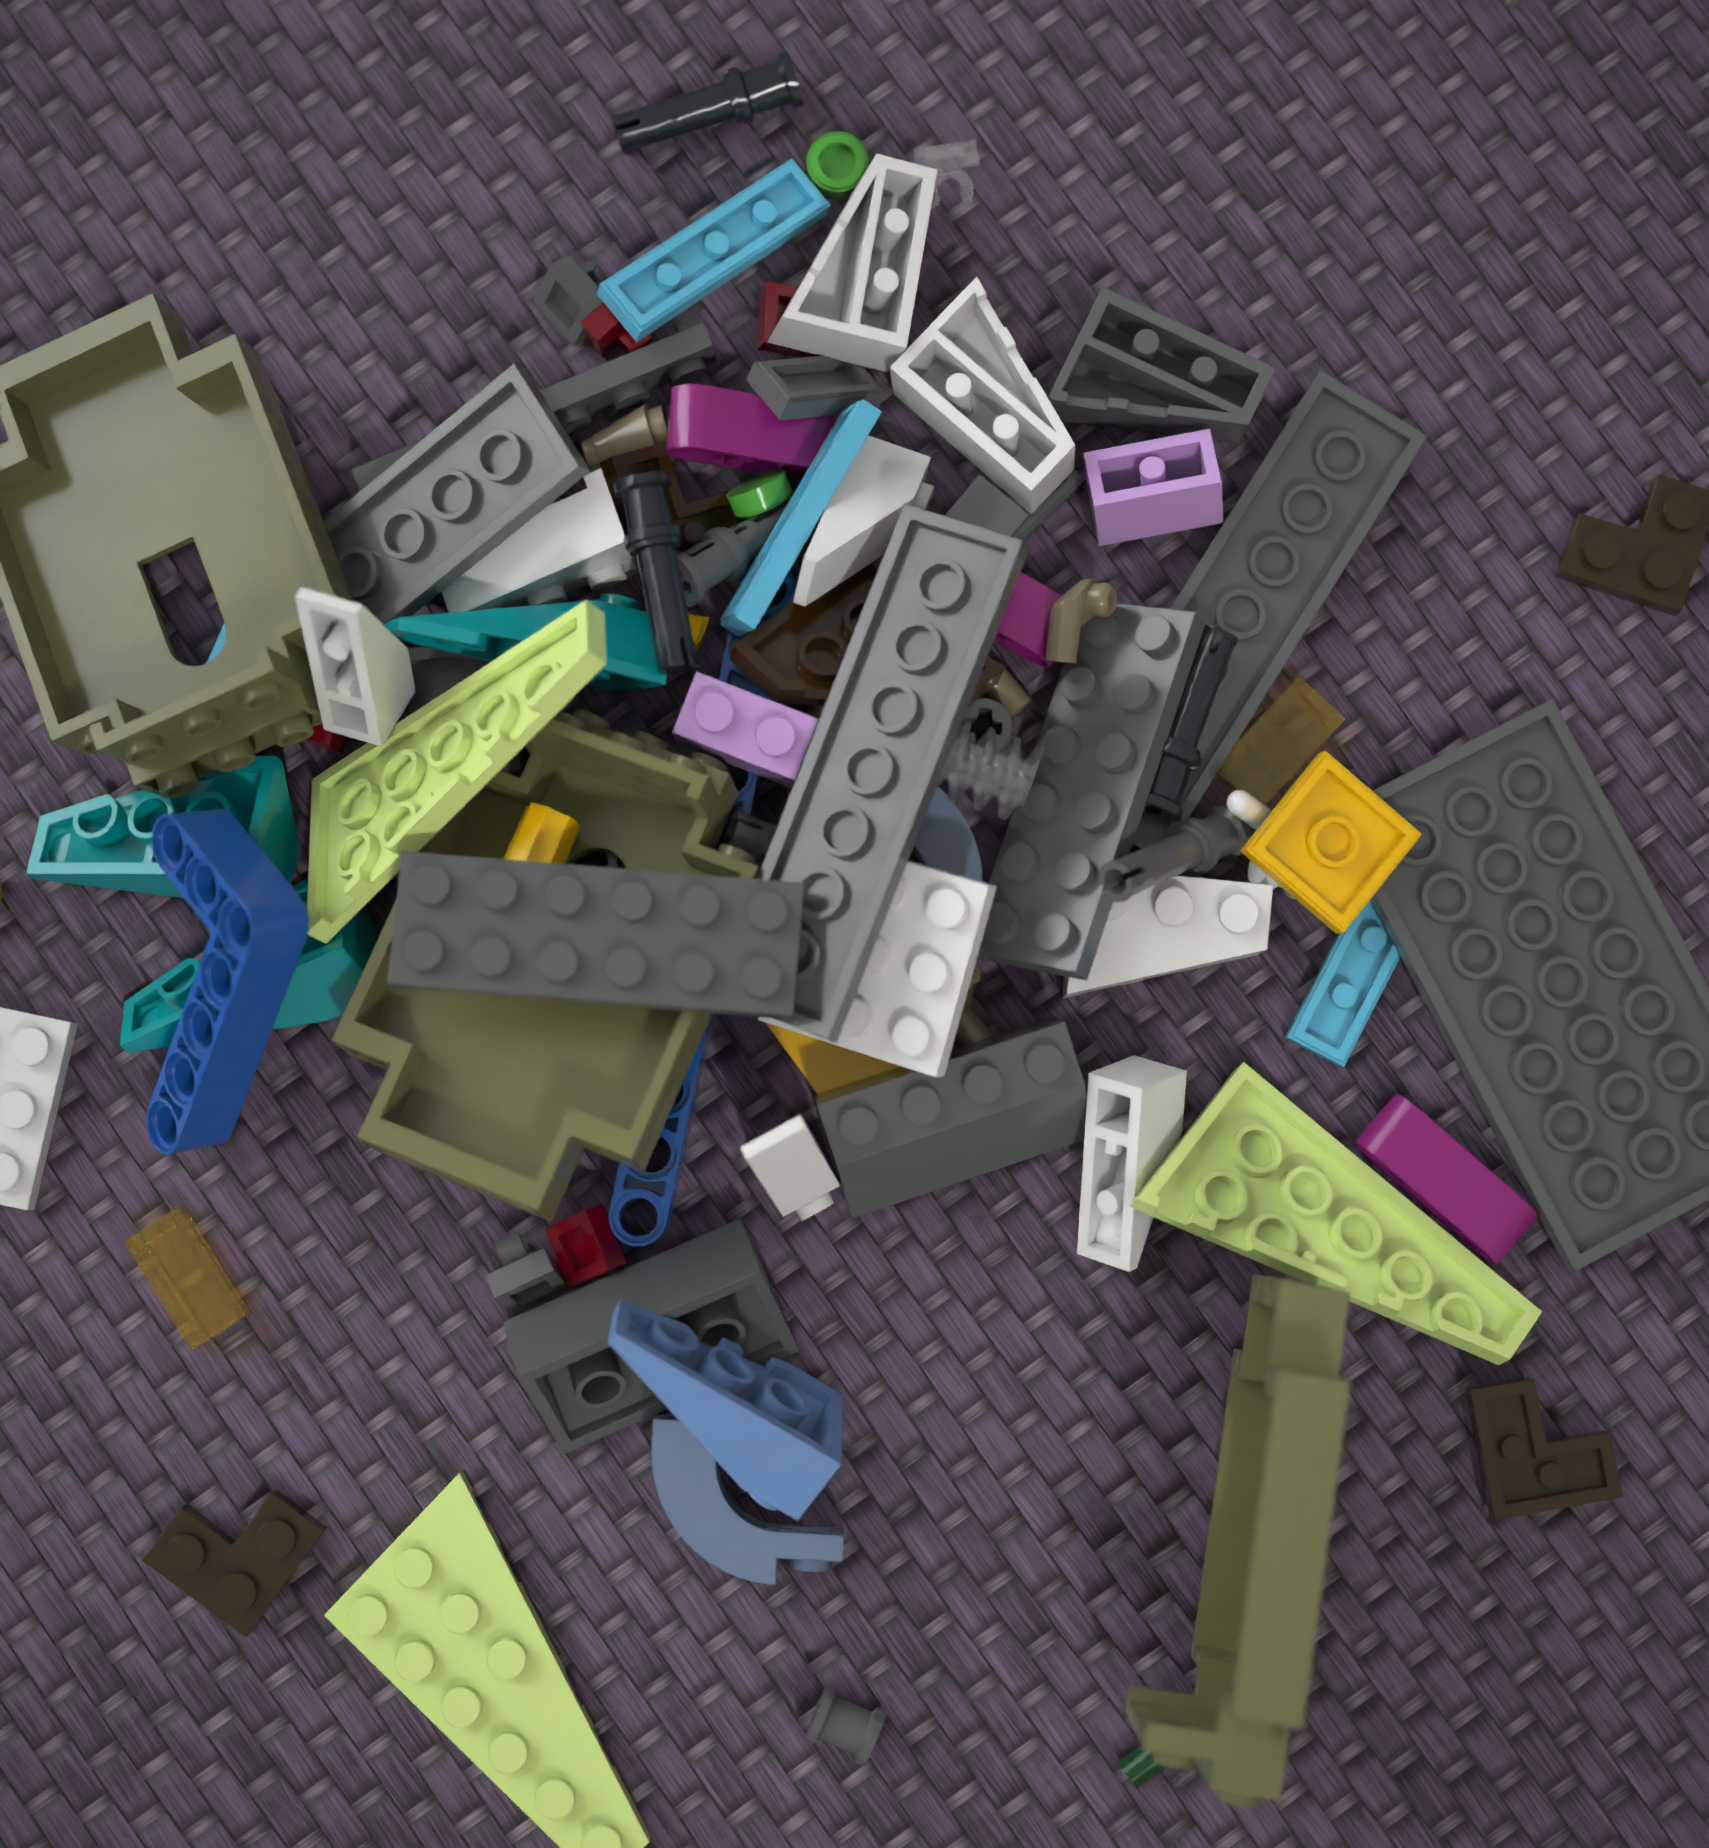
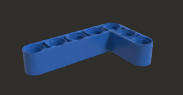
(239, 984)

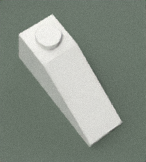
(862, 515)
(356, 667)
(1129, 1132)
(793, 1169)

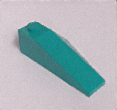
(493, 632)
(110, 839)
(316, 992)

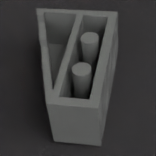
(1156, 375)

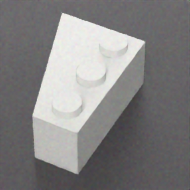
(867, 273)
(984, 400)
(551, 554)
(1178, 929)

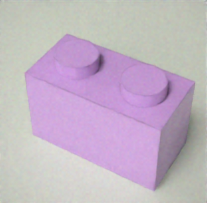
(1154, 487)
(744, 729)

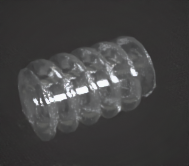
(989, 770)

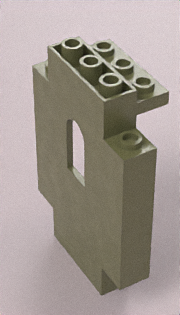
(115, 461)
(521, 1086)
(1261, 1550)

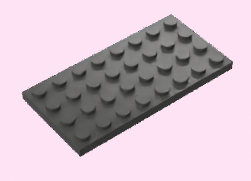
(1555, 982)

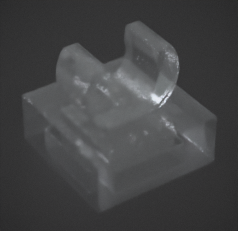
(951, 164)

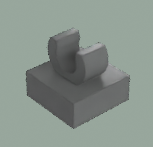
(568, 296)
(525, 1275)

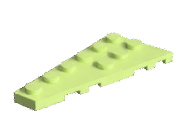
(436, 763)
(1301, 1202)
(475, 1659)

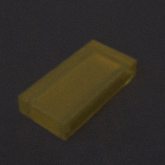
(1280, 742)
(187, 1278)

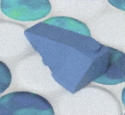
(761, 1423)

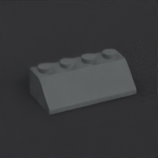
(923, 1132)
(587, 1387)

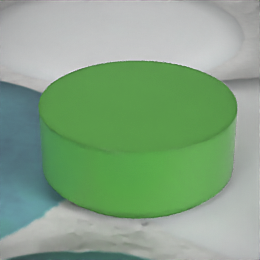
(836, 164)
(759, 494)

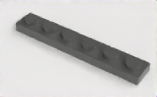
(617, 383)

